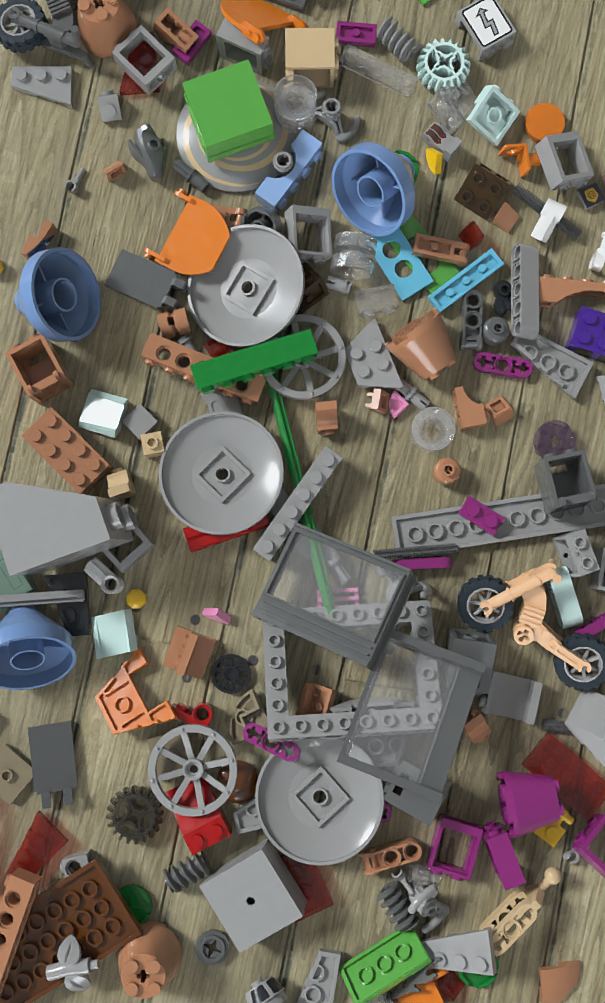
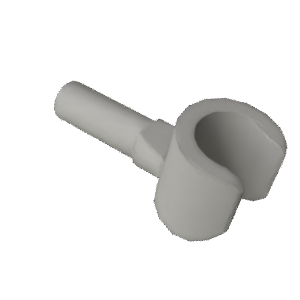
(75, 181)
(575, 856)
(402, 878)

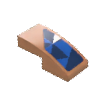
(40, 243)

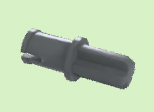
(190, 175)

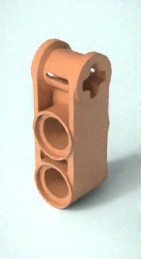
(378, 854)

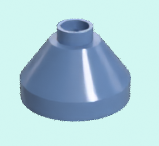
(374, 188)
(59, 295)
(33, 650)

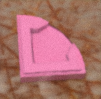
(397, 404)
(217, 615)

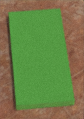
(384, 965)

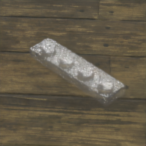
(378, 71)

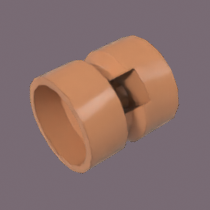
(181, 325)

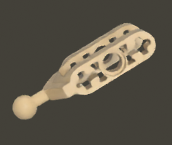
(532, 900)

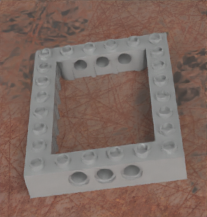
(328, 725)

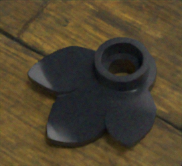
(502, 300)

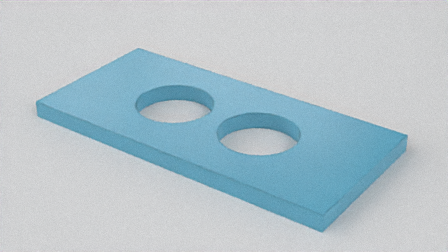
(405, 286)

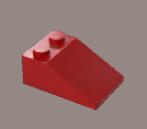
(202, 830)

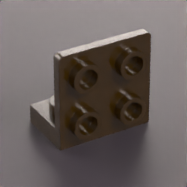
(482, 190)
(314, 289)

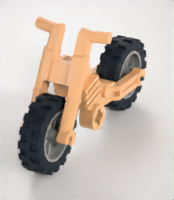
(531, 618)

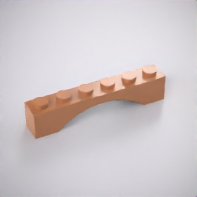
(560, 289)

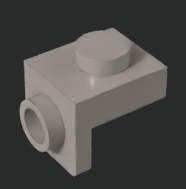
(109, 106)

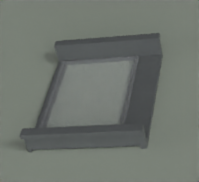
(335, 595)
(412, 715)

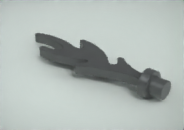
(417, 978)

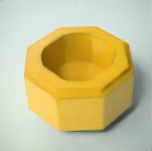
(136, 598)

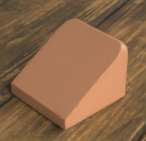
(114, 171)
(506, 217)
(499, 410)

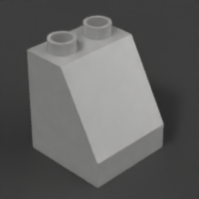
(57, 527)

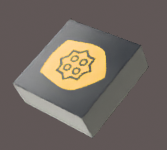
(590, 196)

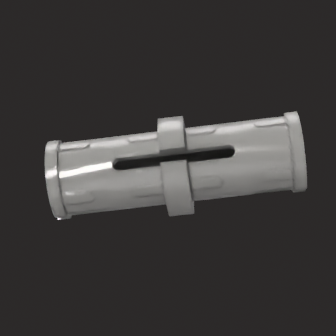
(413, 395)

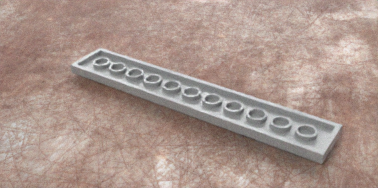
(523, 519)

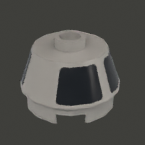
(266, 991)

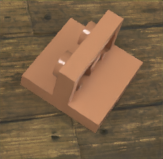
(189, 652)

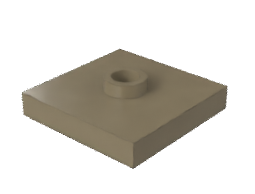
(175, 745)
(14, 774)

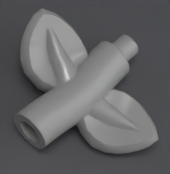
(72, 966)

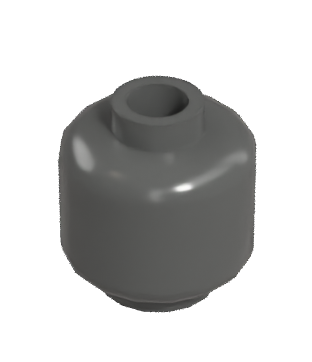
(497, 336)

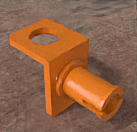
(524, 159)

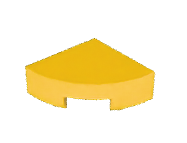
(434, 160)

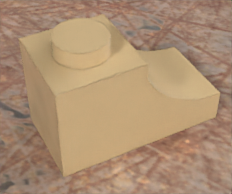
(120, 484)

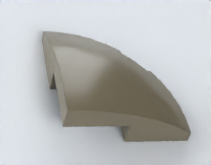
(249, 710)

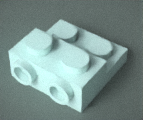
(493, 114)

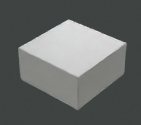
(140, 421)

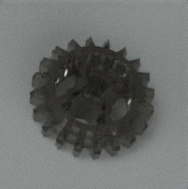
(118, 822)

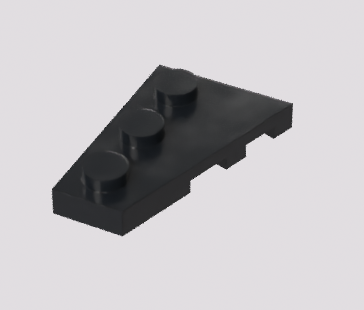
(75, 614)

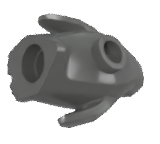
(148, 151)

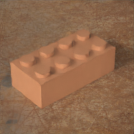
(67, 451)

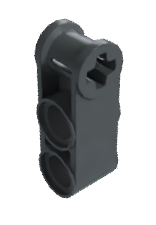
(471, 336)

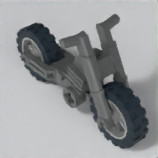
(34, 30)

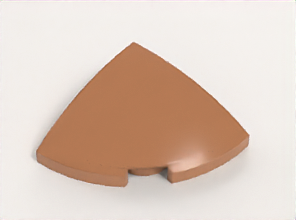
(558, 981)

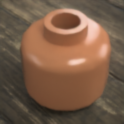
(440, 474)

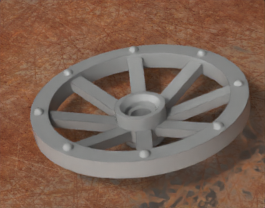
(339, 348)
(190, 775)

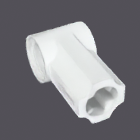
(550, 216)
(102, 575)

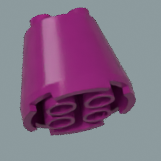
(528, 801)

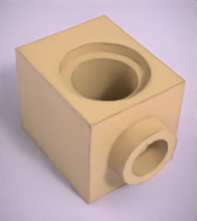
(153, 444)

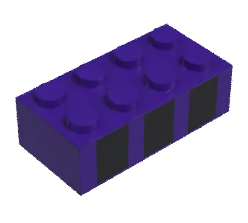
(588, 334)

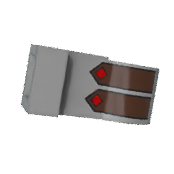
(442, 141)

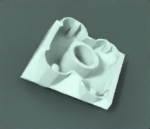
(103, 413)
(114, 633)

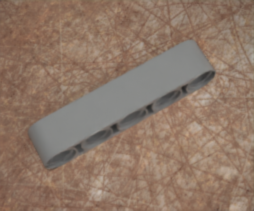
(525, 291)

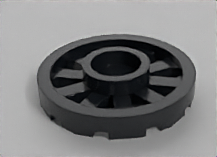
(230, 673)

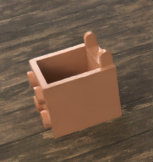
(44, 378)

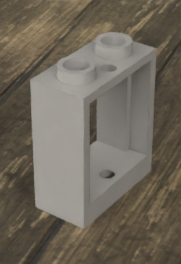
(238, 48)
(157, 74)
(551, 164)
(316, 215)
(580, 554)
(136, 555)

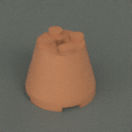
(104, 25)
(424, 345)
(149, 960)

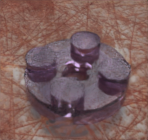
(547, 431)

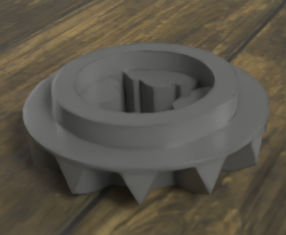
(217, 956)

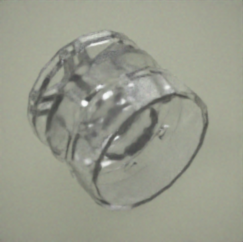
(295, 103)
(353, 255)
(441, 422)

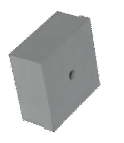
(254, 895)

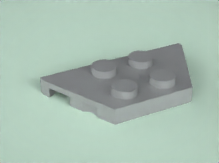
(371, 360)

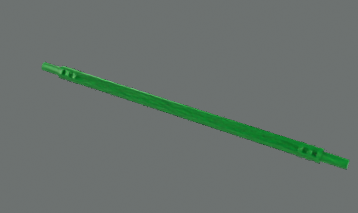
(289, 447)

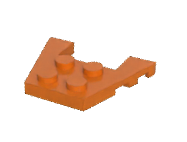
(124, 704)

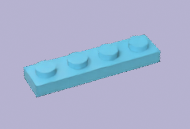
(465, 280)

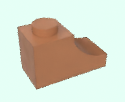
(174, 30)
(468, 413)
(326, 417)
(476, 727)

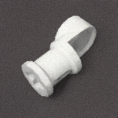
(598, 258)

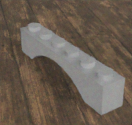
(297, 503)

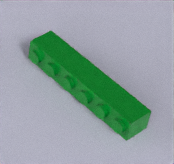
(254, 361)

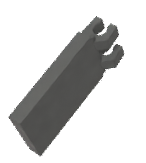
(144, 281)
(53, 761)

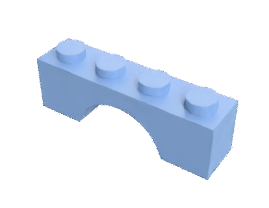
(275, 191)

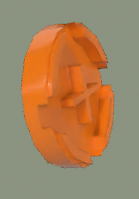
(543, 120)

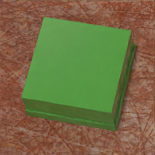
(228, 111)

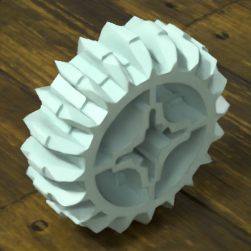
(443, 57)

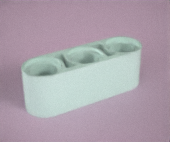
(565, 600)

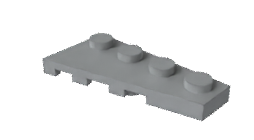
(555, 362)
(464, 952)
(322, 978)

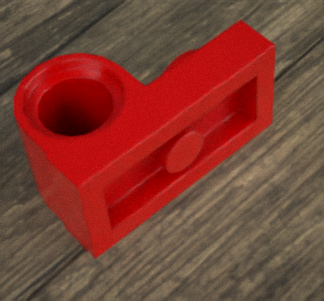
(193, 717)

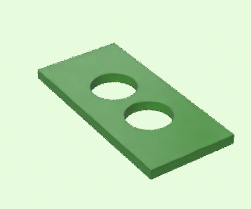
(444, 271)

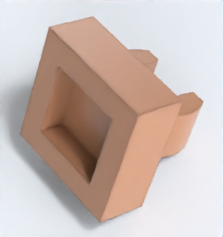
(379, 402)

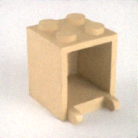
(312, 54)

